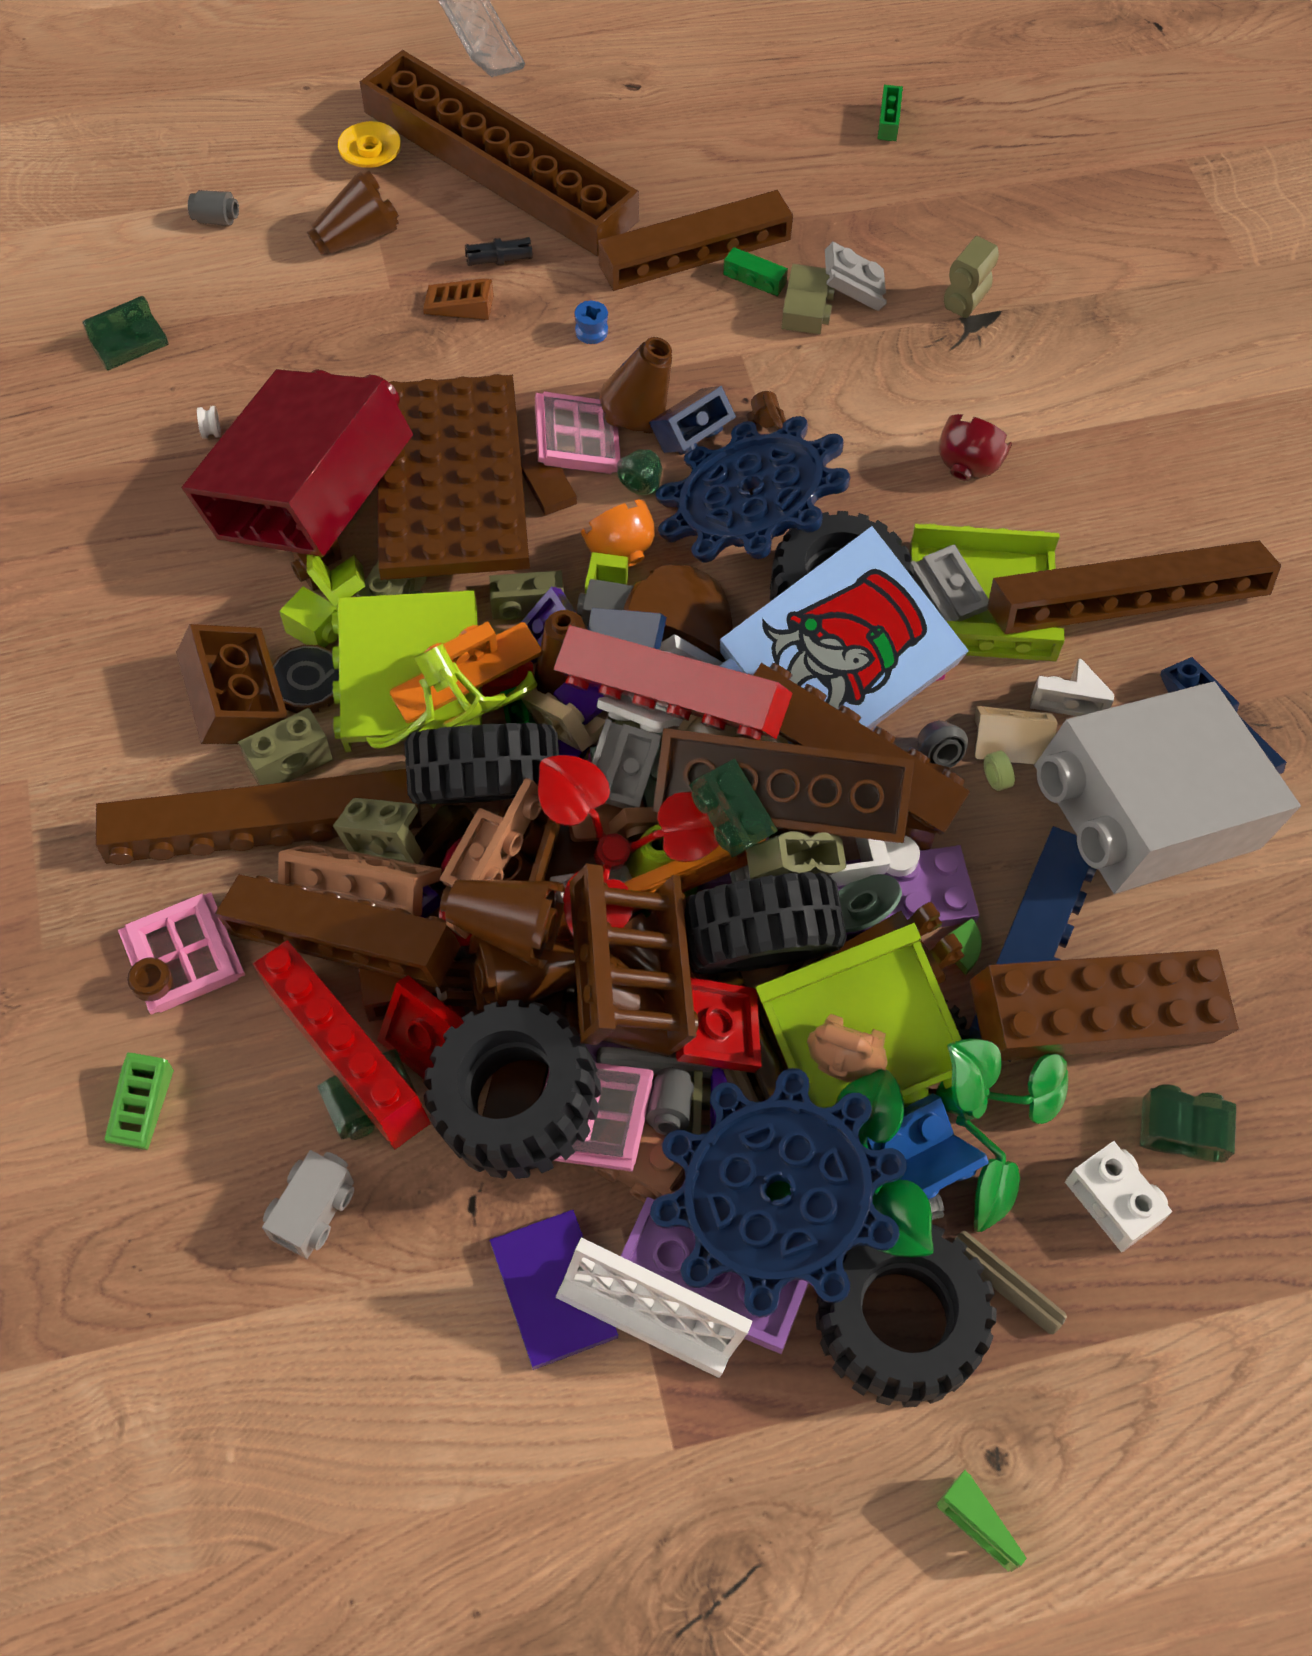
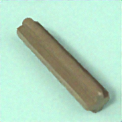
(1014, 1287)

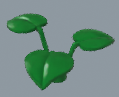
(975, 1070)
(900, 1199)

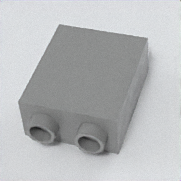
(1163, 786)

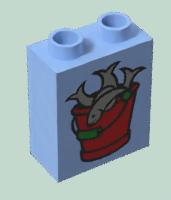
(852, 632)

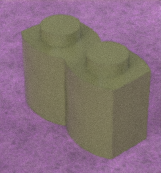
(971, 276)
(806, 299)
(796, 854)

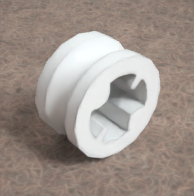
(208, 422)

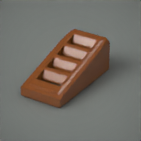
(470, 300)

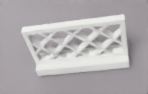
(652, 1308)

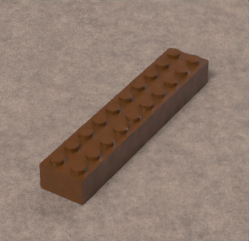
(500, 151)

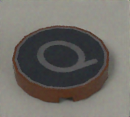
(306, 677)

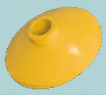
(369, 144)

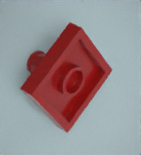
(417, 1024)
(726, 1027)

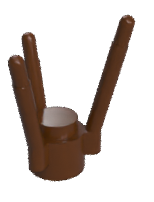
(766, 410)

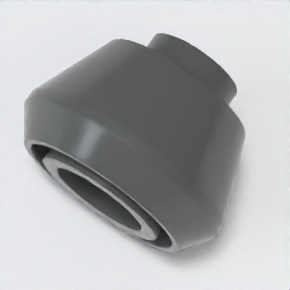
(943, 743)

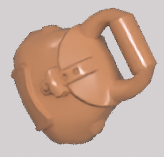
(846, 1051)

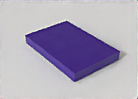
(532, 1270)

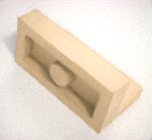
(1015, 732)

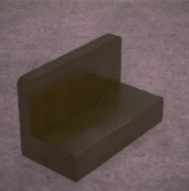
(441, 833)

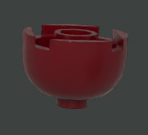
(972, 448)

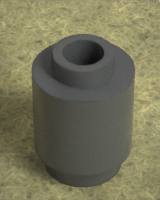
(213, 207)
(670, 1101)

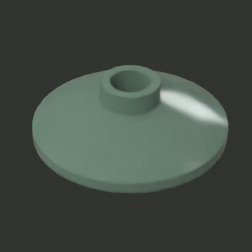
(868, 901)

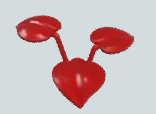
(574, 787)

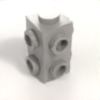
(309, 1203)

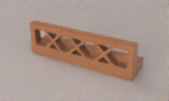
(357, 876)

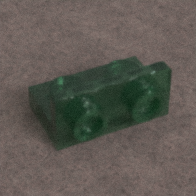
(124, 333)
(732, 808)

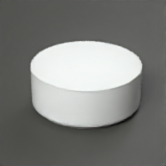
(902, 857)

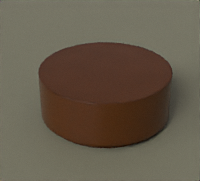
(150, 979)

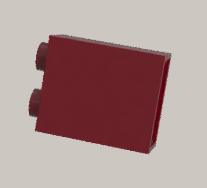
(299, 460)

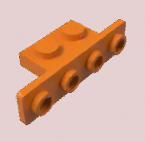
(480, 658)

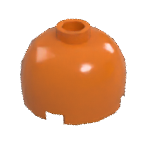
(622, 532)

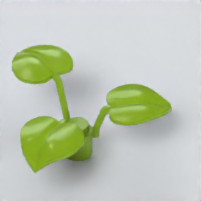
(441, 673)

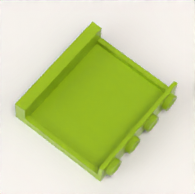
(993, 555)
(378, 653)
(872, 987)

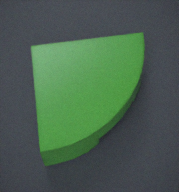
(970, 938)

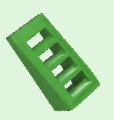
(124, 1097)
(976, 1517)

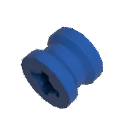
(591, 322)

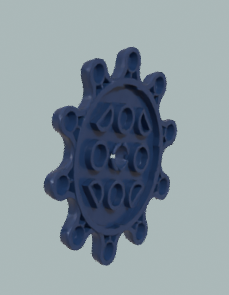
(787, 482)
(786, 1238)

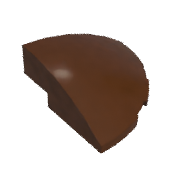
(690, 601)

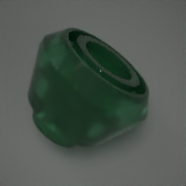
(640, 472)

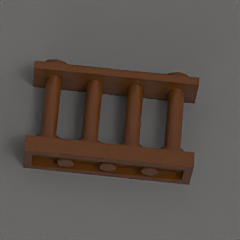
(597, 974)

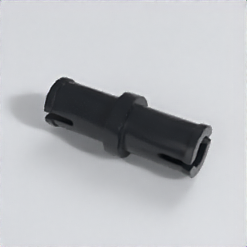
(498, 251)

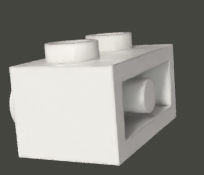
(1118, 1195)

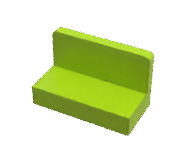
(338, 583)

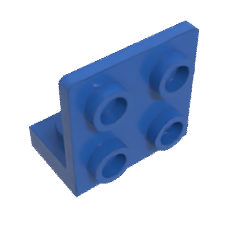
(931, 1149)

